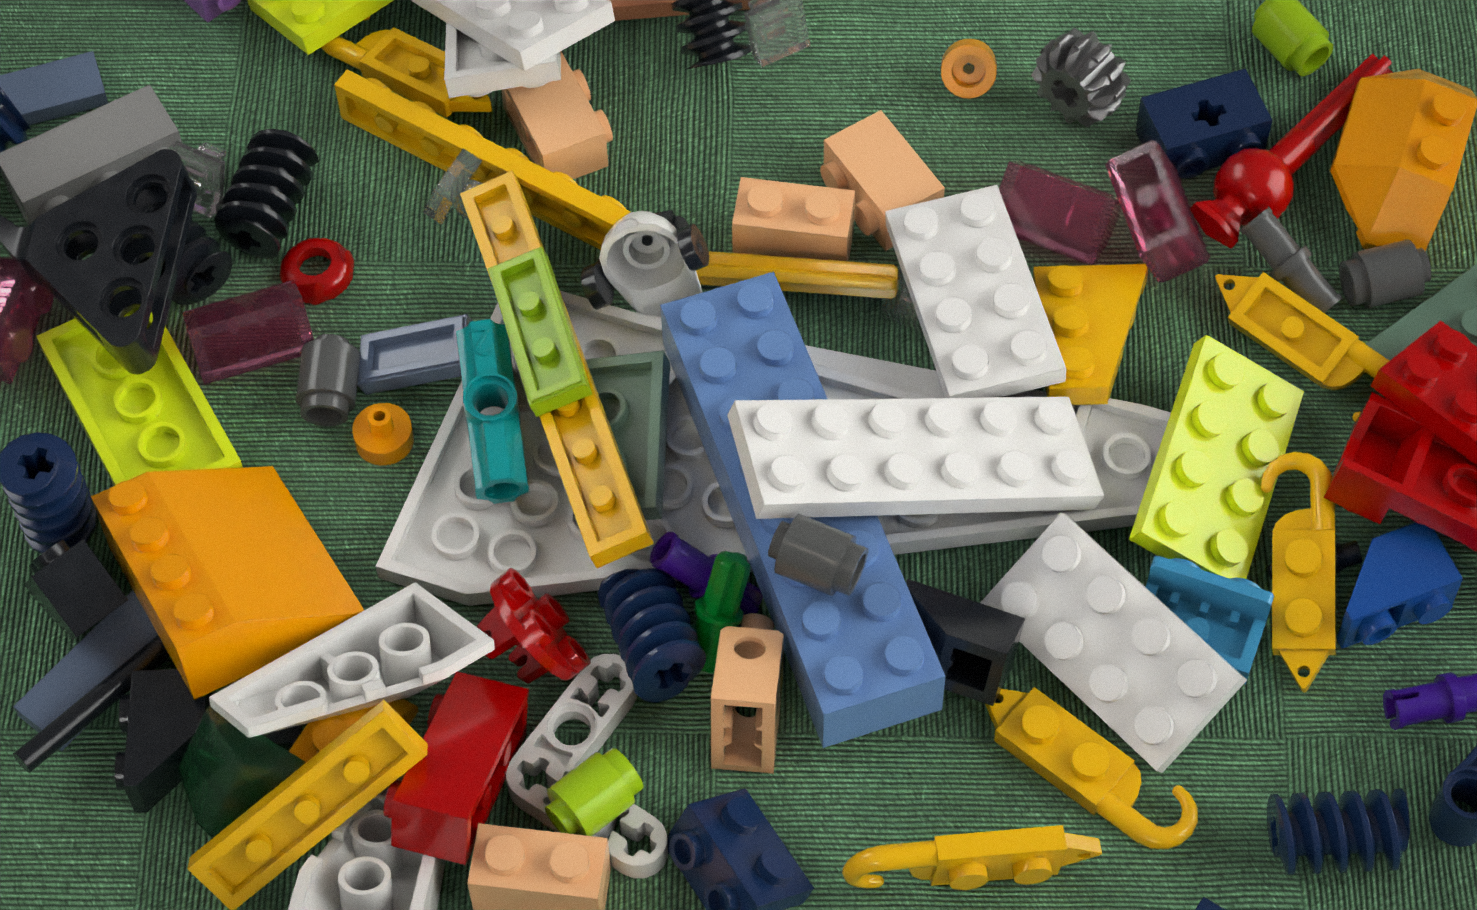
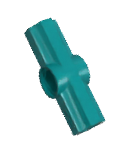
(496, 438)

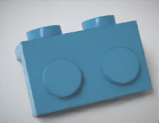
(1219, 609)

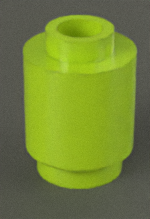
(1292, 35)
(593, 793)

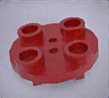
(534, 628)

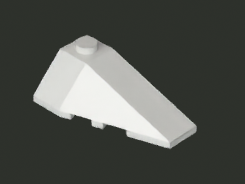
(367, 659)
(365, 871)

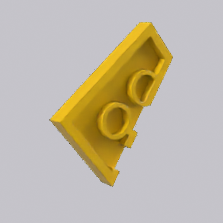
(1090, 320)

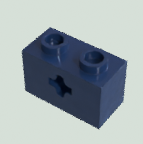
(1205, 121)

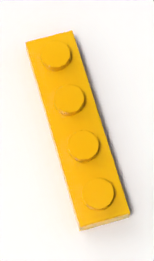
(308, 805)

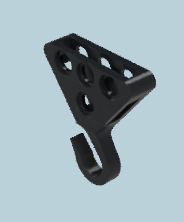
(121, 231)

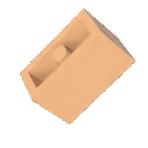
(560, 124)
(880, 169)
(793, 220)
(538, 870)

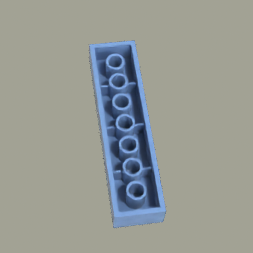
(854, 656)

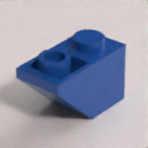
(1400, 582)

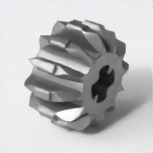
(1081, 77)

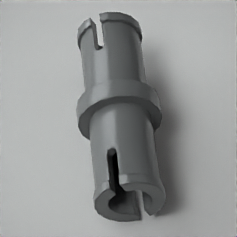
(1290, 261)

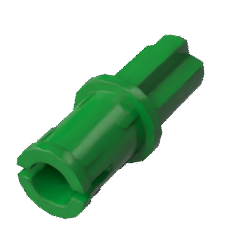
(721, 602)

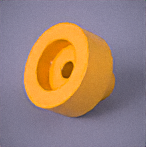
(965, 79)
(383, 434)

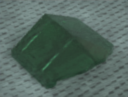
(229, 771)

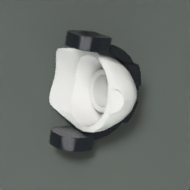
(647, 261)

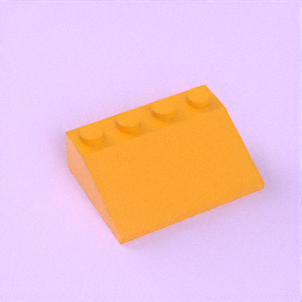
(223, 568)

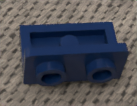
(735, 856)

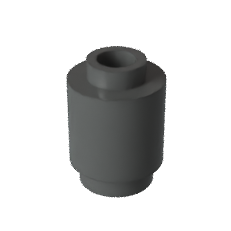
(1384, 274)
(327, 380)
(817, 555)

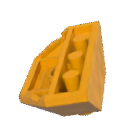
(1402, 154)

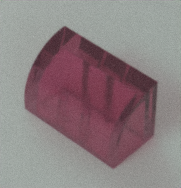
(1058, 211)
(248, 331)

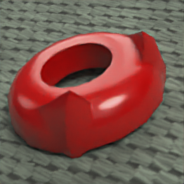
(323, 286)

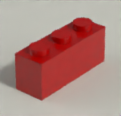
(454, 787)

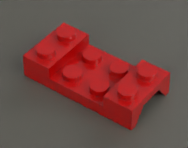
(1408, 469)

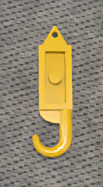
(406, 68)
(1298, 332)
(1304, 572)
(1083, 765)
(975, 858)

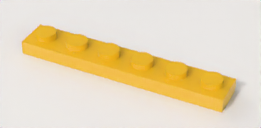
(439, 141)

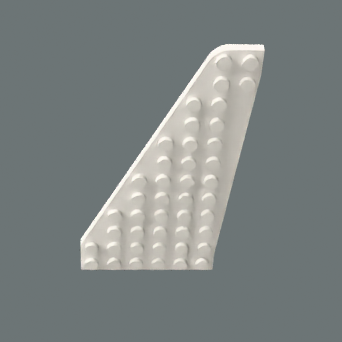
(465, 543)

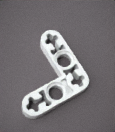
(547, 753)

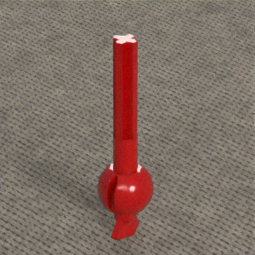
(1263, 178)

